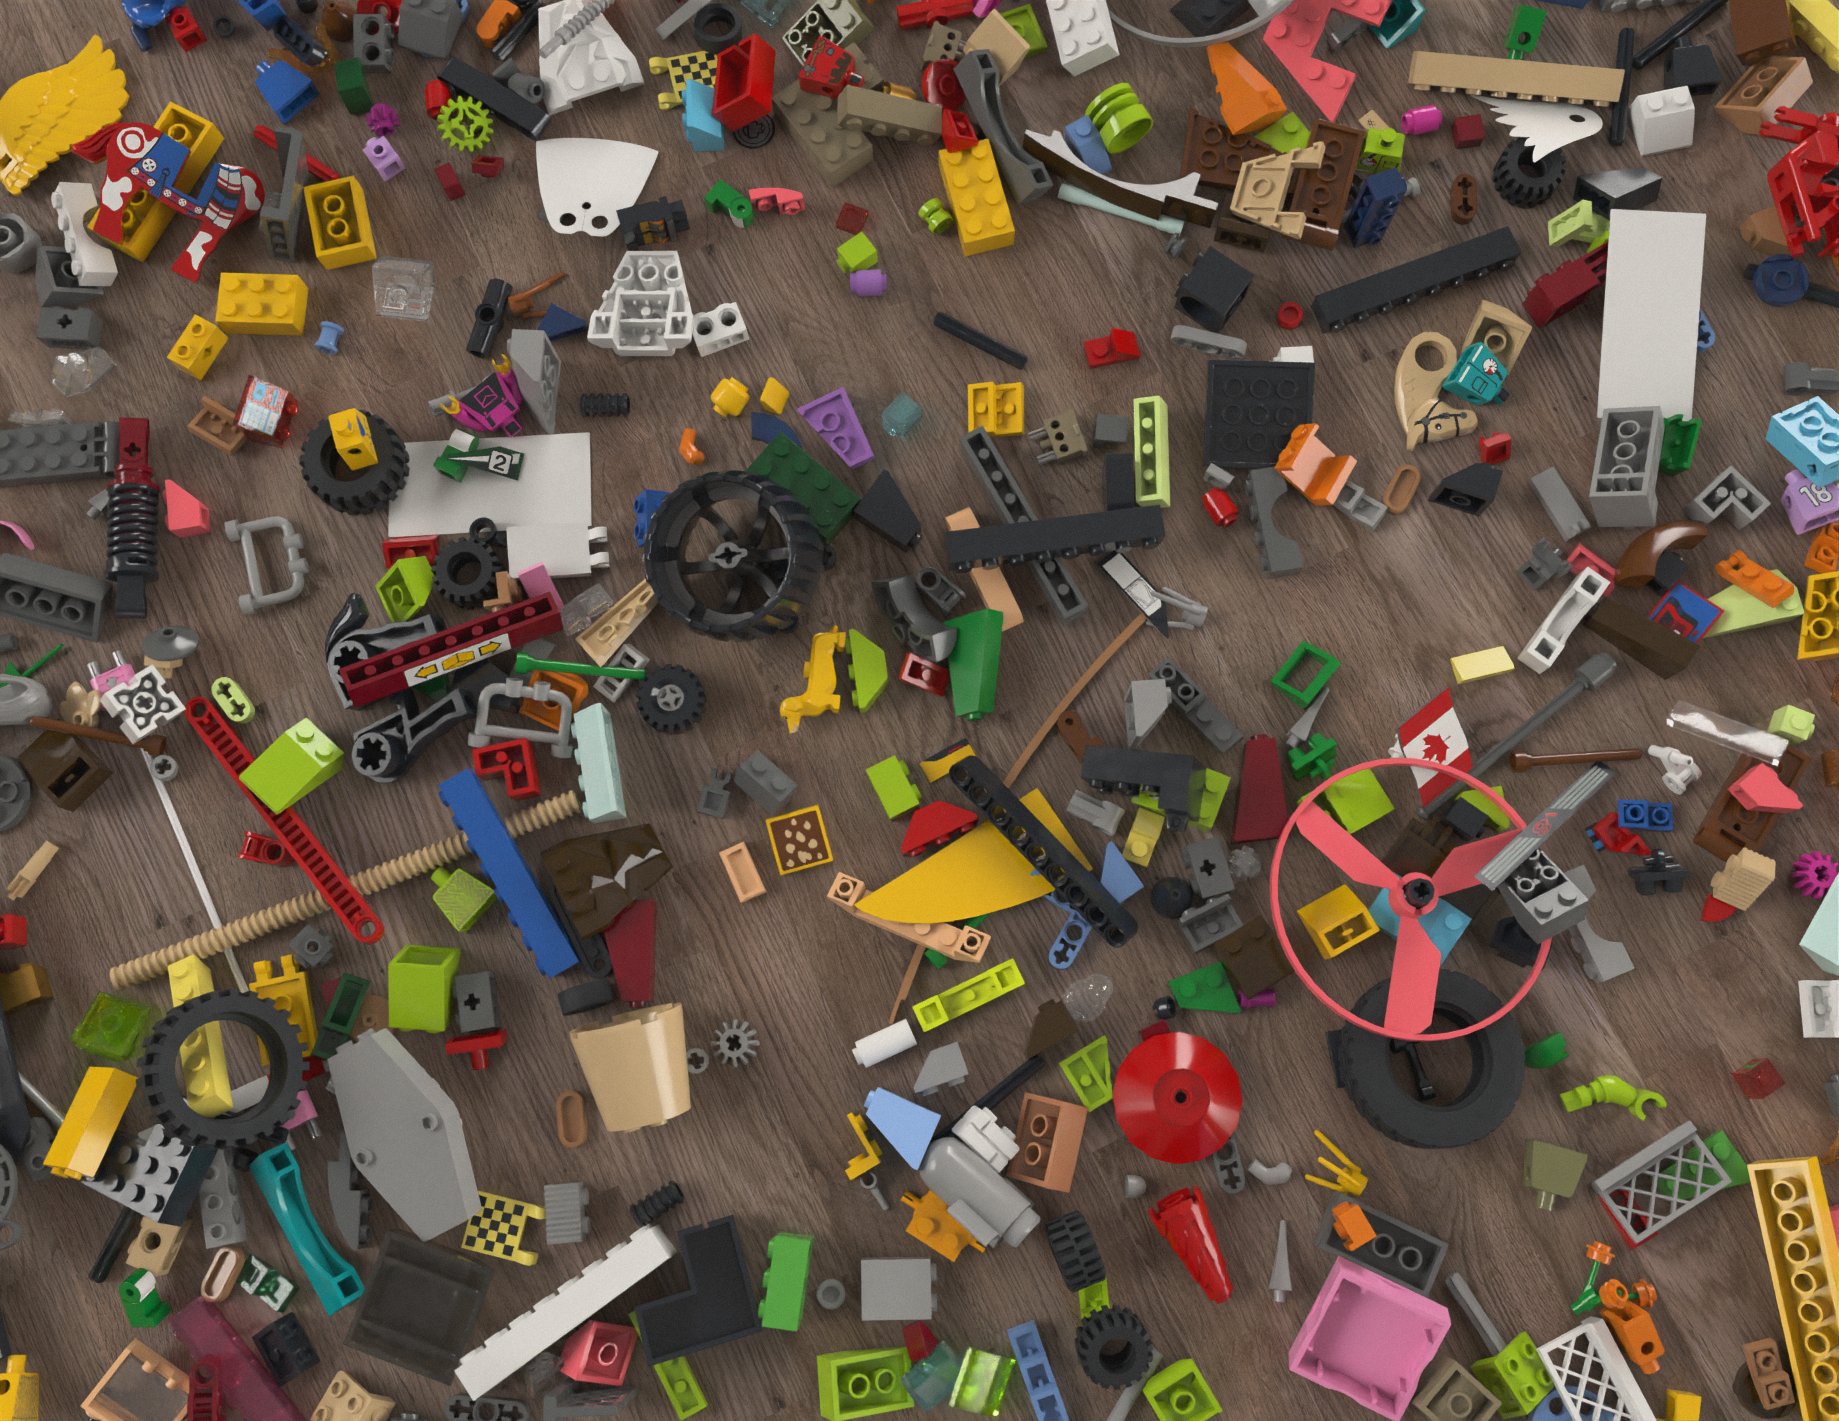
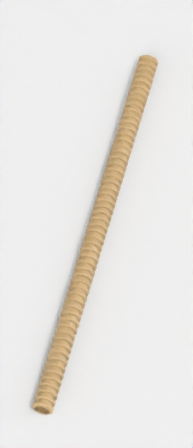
(314, 903)

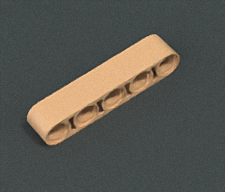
(989, 583)

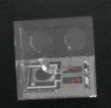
(403, 288)

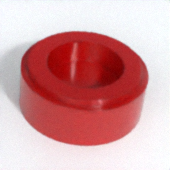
(1289, 315)

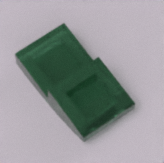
(267, 1283)

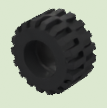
(1518, 186)
(454, 559)
(1075, 1251)
(1123, 1366)

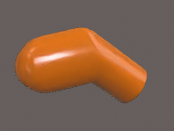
(687, 448)

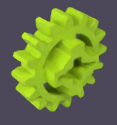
(476, 123)

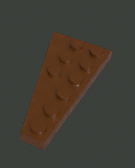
(1219, 154)

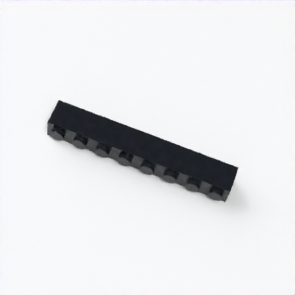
(1415, 280)
(1054, 538)

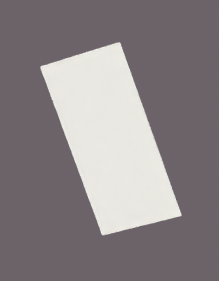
(1651, 311)
(549, 489)

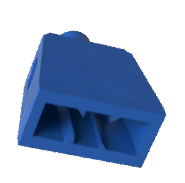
(285, 88)

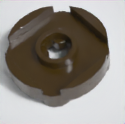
(1748, 1397)

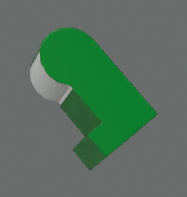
(731, 203)
(459, 442)
(142, 1300)

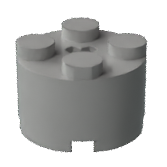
(17, 244)

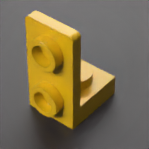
(861, 1164)

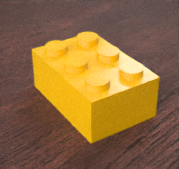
(339, 223)
(262, 304)

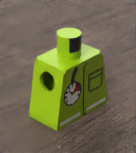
(1380, 151)

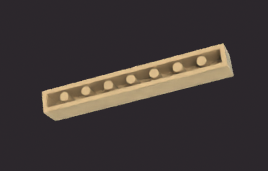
(1517, 77)

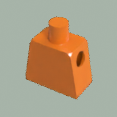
(1634, 1335)

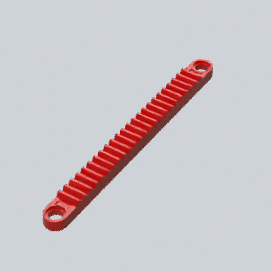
(287, 826)

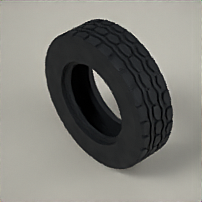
(1494, 1078)

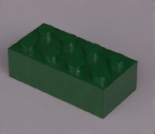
(822, 493)

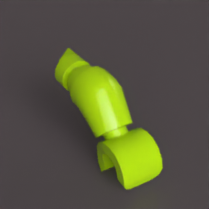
(1611, 1089)

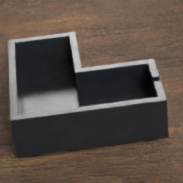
(153, 1175)
(715, 1307)

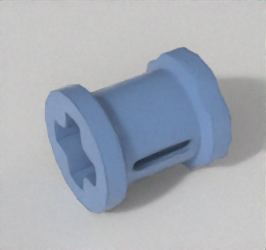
(329, 338)

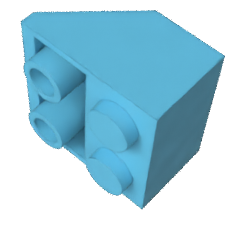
(700, 126)

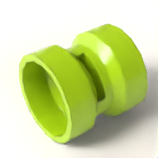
(935, 216)

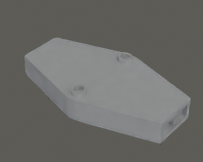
(404, 1134)

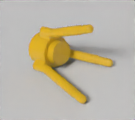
(1350, 1179)

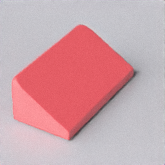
(1583, 556)

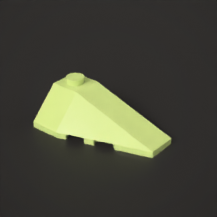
(1747, 612)

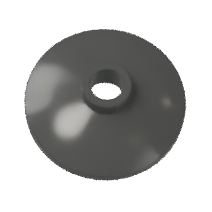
(170, 643)

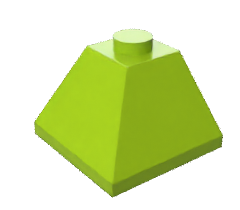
(405, 588)

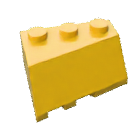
(1821, 619)

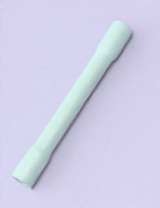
(1079, 196)

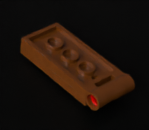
(1325, 190)
(1751, 827)

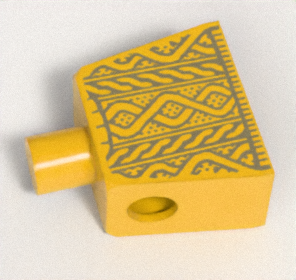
(18, 1391)

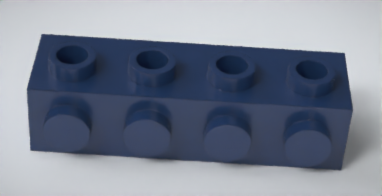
(1375, 207)

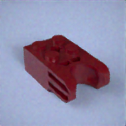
(1567, 287)

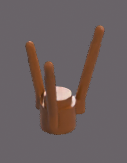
(523, 302)

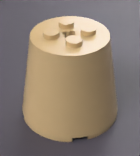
(636, 1066)

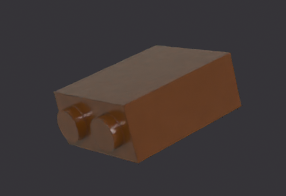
(1761, 29)

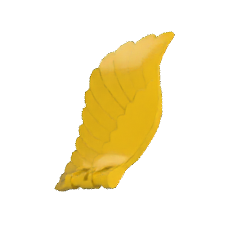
(55, 110)

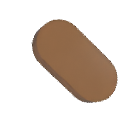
(1401, 489)
(571, 1118)
(222, 1274)

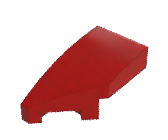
(1617, 838)

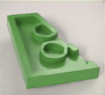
(1725, 1155)

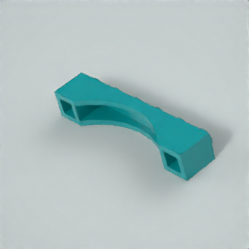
(328, 1272)

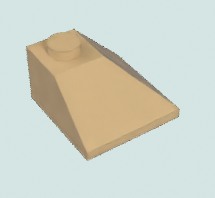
(1499, 331)

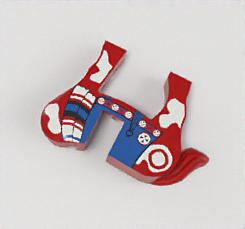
(152, 161)

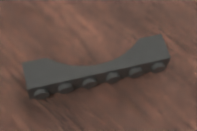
(980, 83)

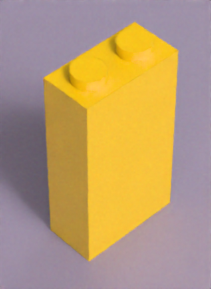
(90, 1122)

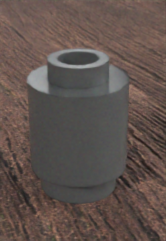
(527, 86)

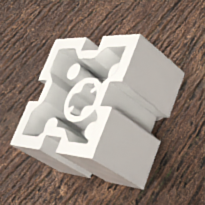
(142, 704)

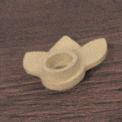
(81, 706)

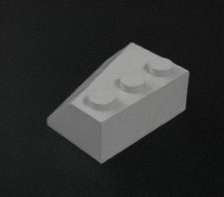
(536, 373)

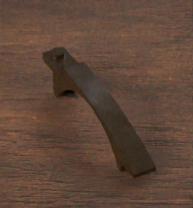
(1170, 198)

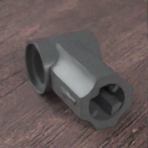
(1801, 379)

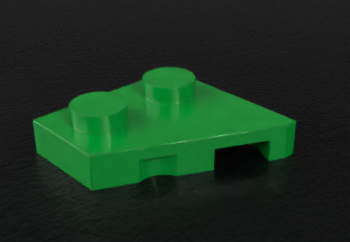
(1205, 990)

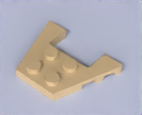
(1264, 187)

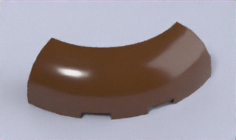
(1640, 558)

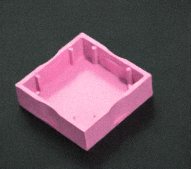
(1369, 1338)

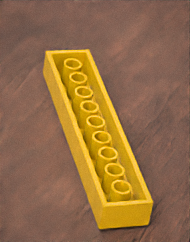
(1804, 1275)

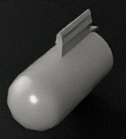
(976, 1194)

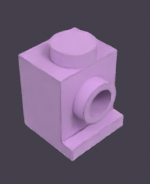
(383, 157)

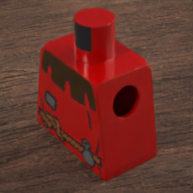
(828, 70)

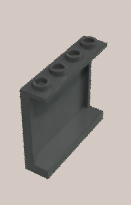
(284, 225)

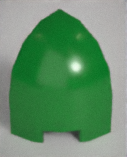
(1546, 1051)

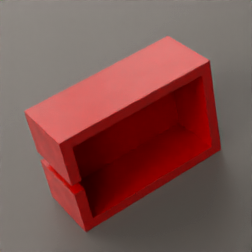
(744, 83)

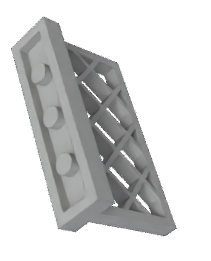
(1652, 1156)

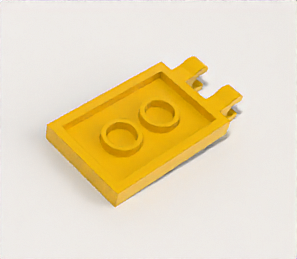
(290, 993)

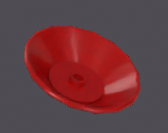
(1147, 1102)

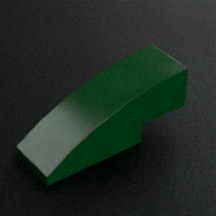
(340, 1016)

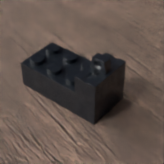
(1166, 777)

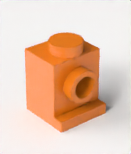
(1352, 1225)

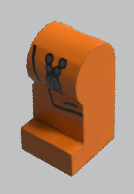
(497, 22)

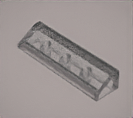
(1727, 732)

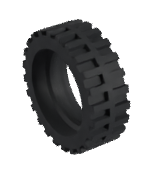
(285, 1070)

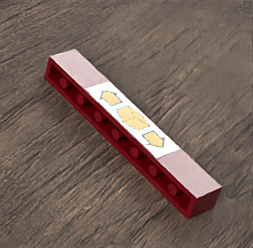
(451, 649)

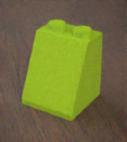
(422, 987)

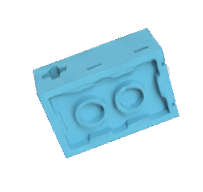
(1808, 439)

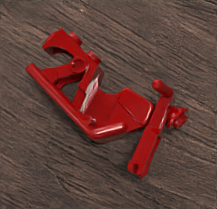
(1798, 174)

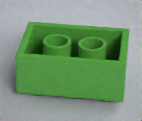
(786, 1281)

